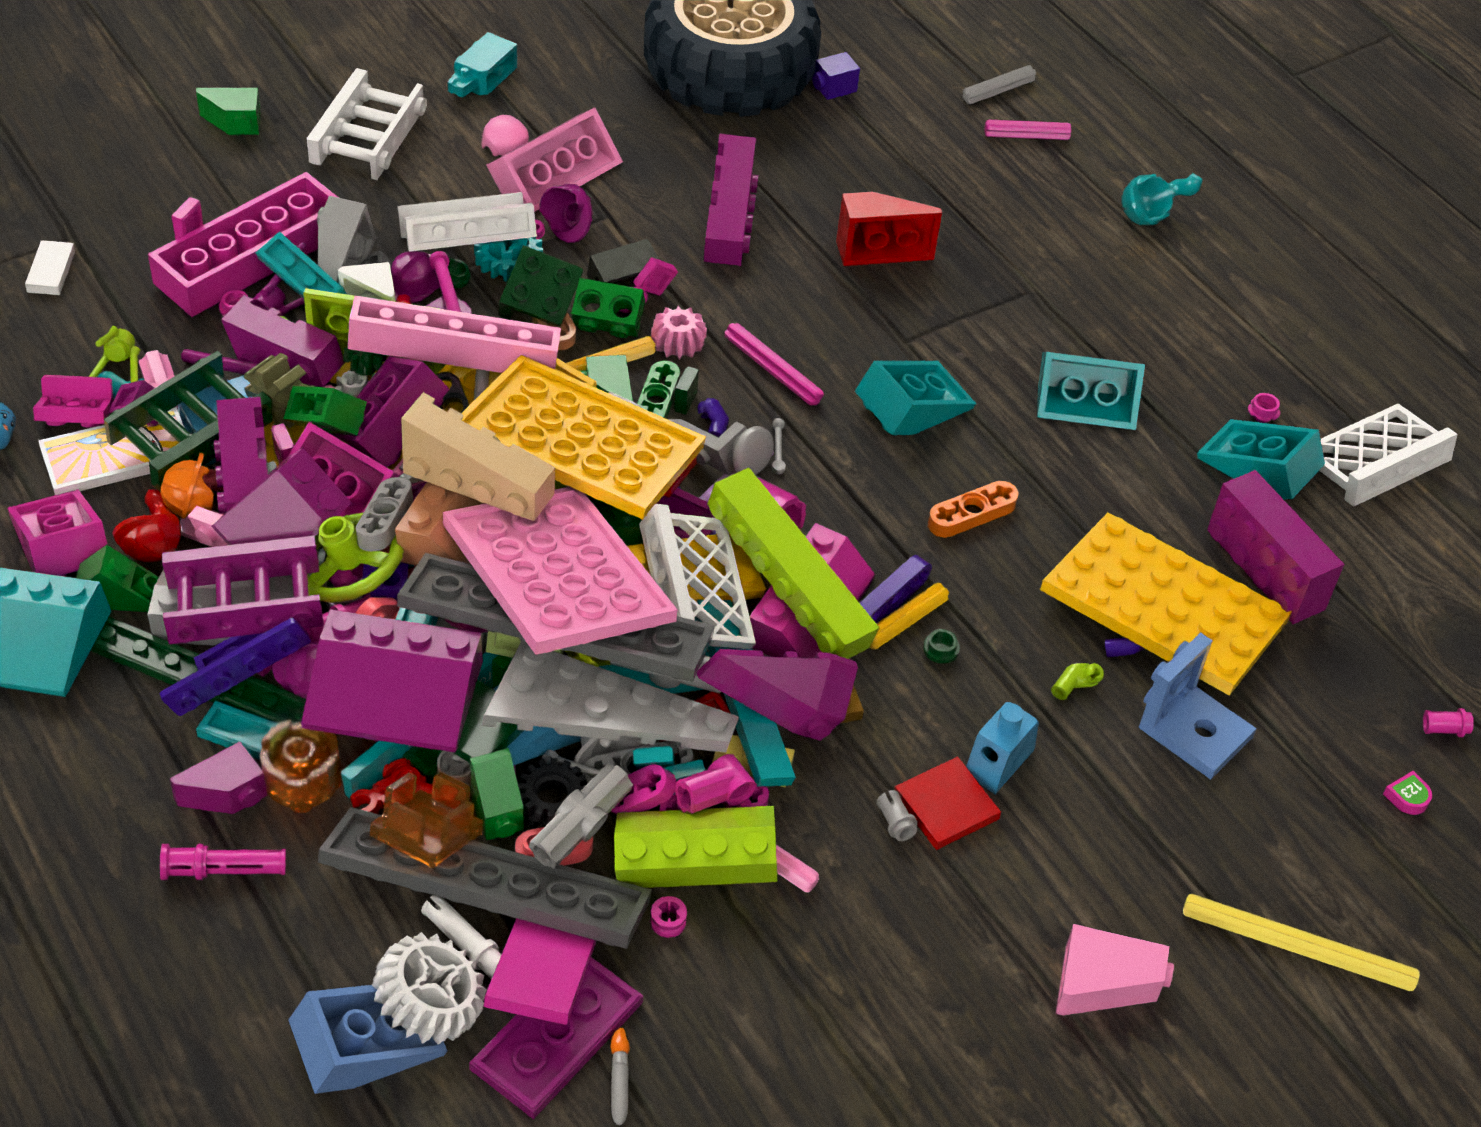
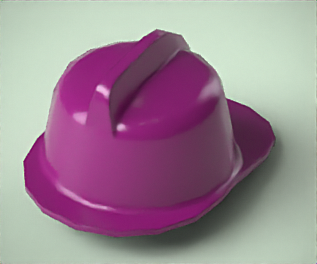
(414, 275)

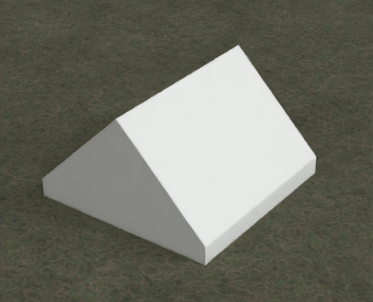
(368, 281)

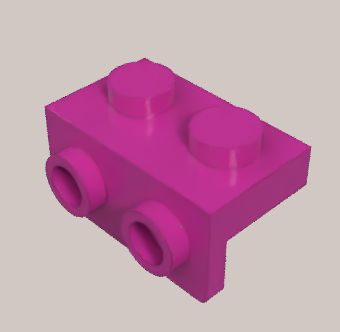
(74, 400)

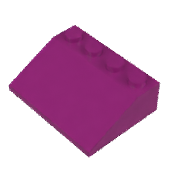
(393, 680)

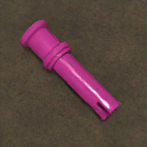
(202, 861)

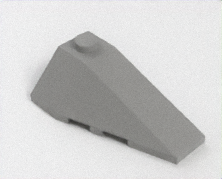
(343, 235)

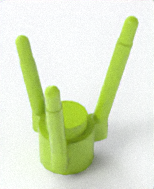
(118, 346)

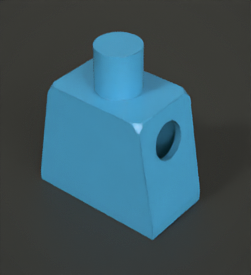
(1011, 736)

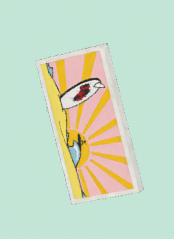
(88, 461)

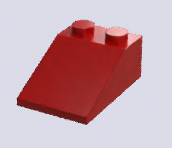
(886, 229)

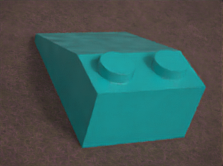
(912, 395)
(1279, 453)

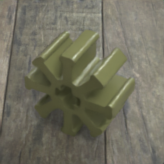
(276, 381)

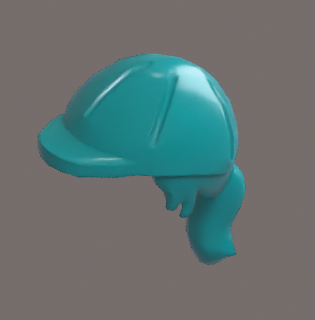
(1150, 197)

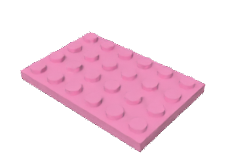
(561, 575)

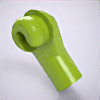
(1077, 676)

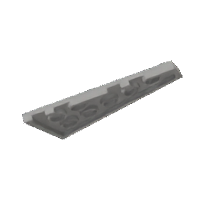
(601, 704)

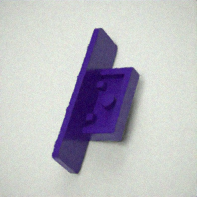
(233, 663)

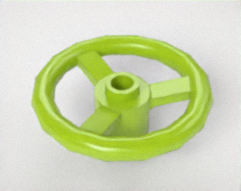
(340, 543)

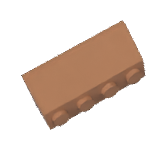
(423, 528)

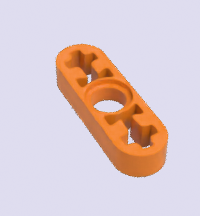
(965, 520)

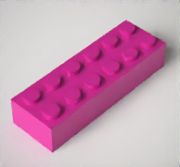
(223, 252)

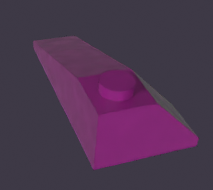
(792, 691)

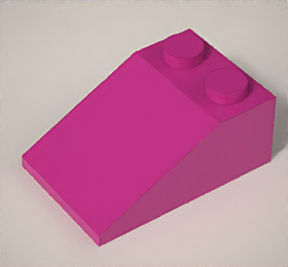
(58, 532)

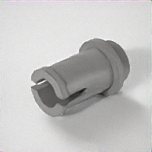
(901, 823)

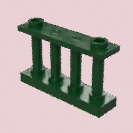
(156, 403)

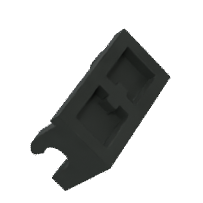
(620, 262)

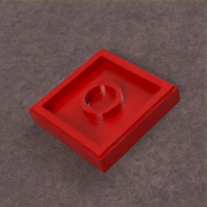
(947, 803)

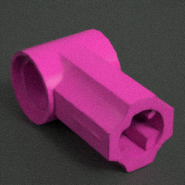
(722, 782)

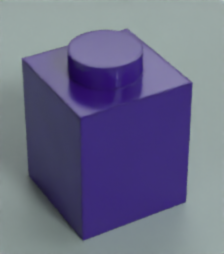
(836, 75)

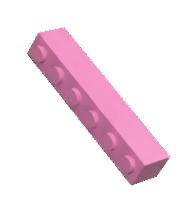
(448, 336)

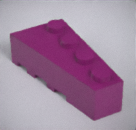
(731, 201)

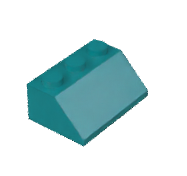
(1089, 390)

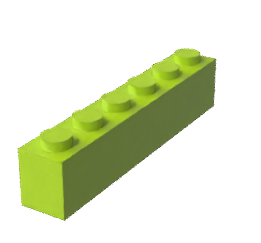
(792, 565)

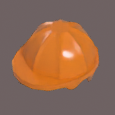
(185, 488)

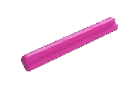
(774, 364)

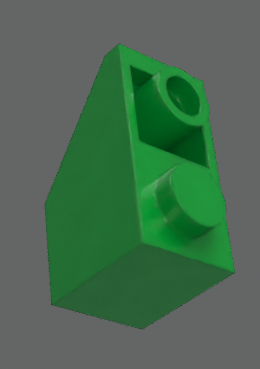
(122, 580)

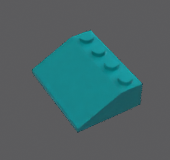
(47, 629)

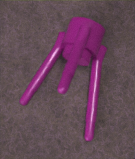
(273, 296)

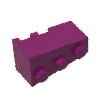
(264, 333)
(239, 449)

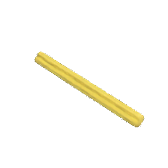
(1301, 942)

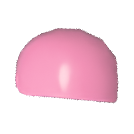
(504, 135)

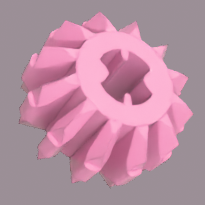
(678, 332)

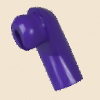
(719, 419)

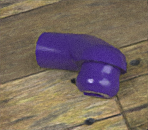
(1121, 647)

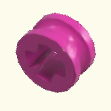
(673, 905)

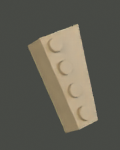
(473, 461)

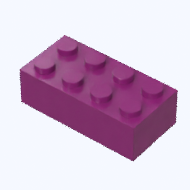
(1274, 546)

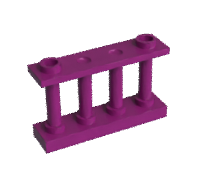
(240, 563)

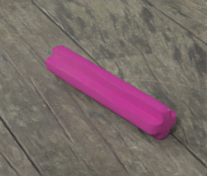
(1027, 129)

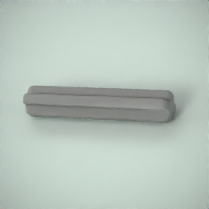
(999, 84)

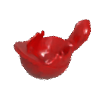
(149, 535)

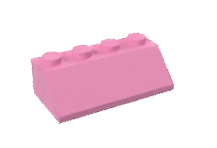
(561, 156)

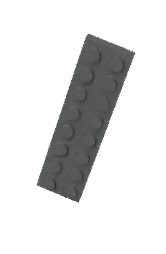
(459, 595)
(496, 882)

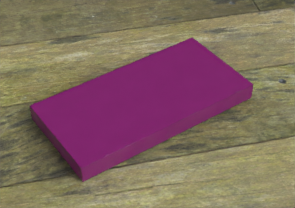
(537, 1057)

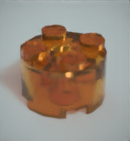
(300, 765)

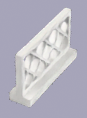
(1393, 466)
(665, 567)

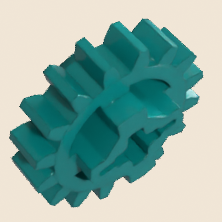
(502, 255)

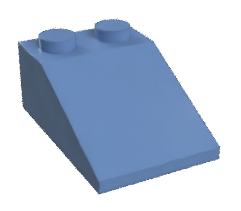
(350, 1043)

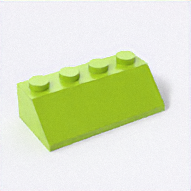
(696, 847)

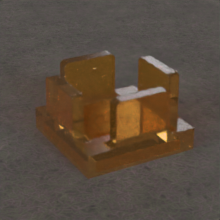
(427, 824)

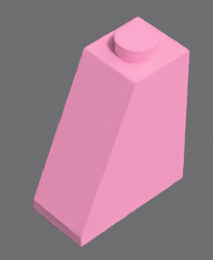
(1110, 971)

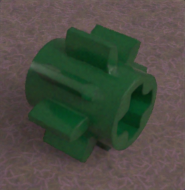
(363, 362)

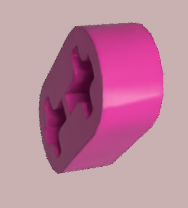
(641, 796)

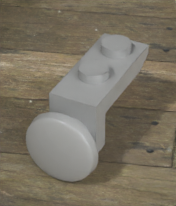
(735, 448)

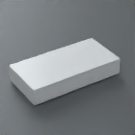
(50, 267)

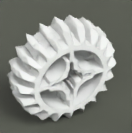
(425, 998)

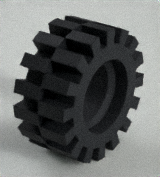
(545, 778)

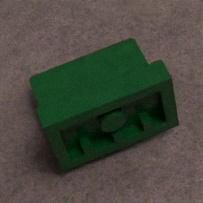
(540, 287)

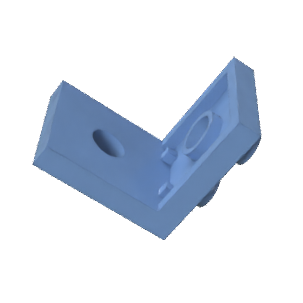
(1179, 707)

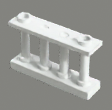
(348, 106)
(466, 221)

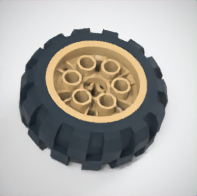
(732, 51)

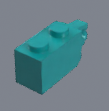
(483, 66)

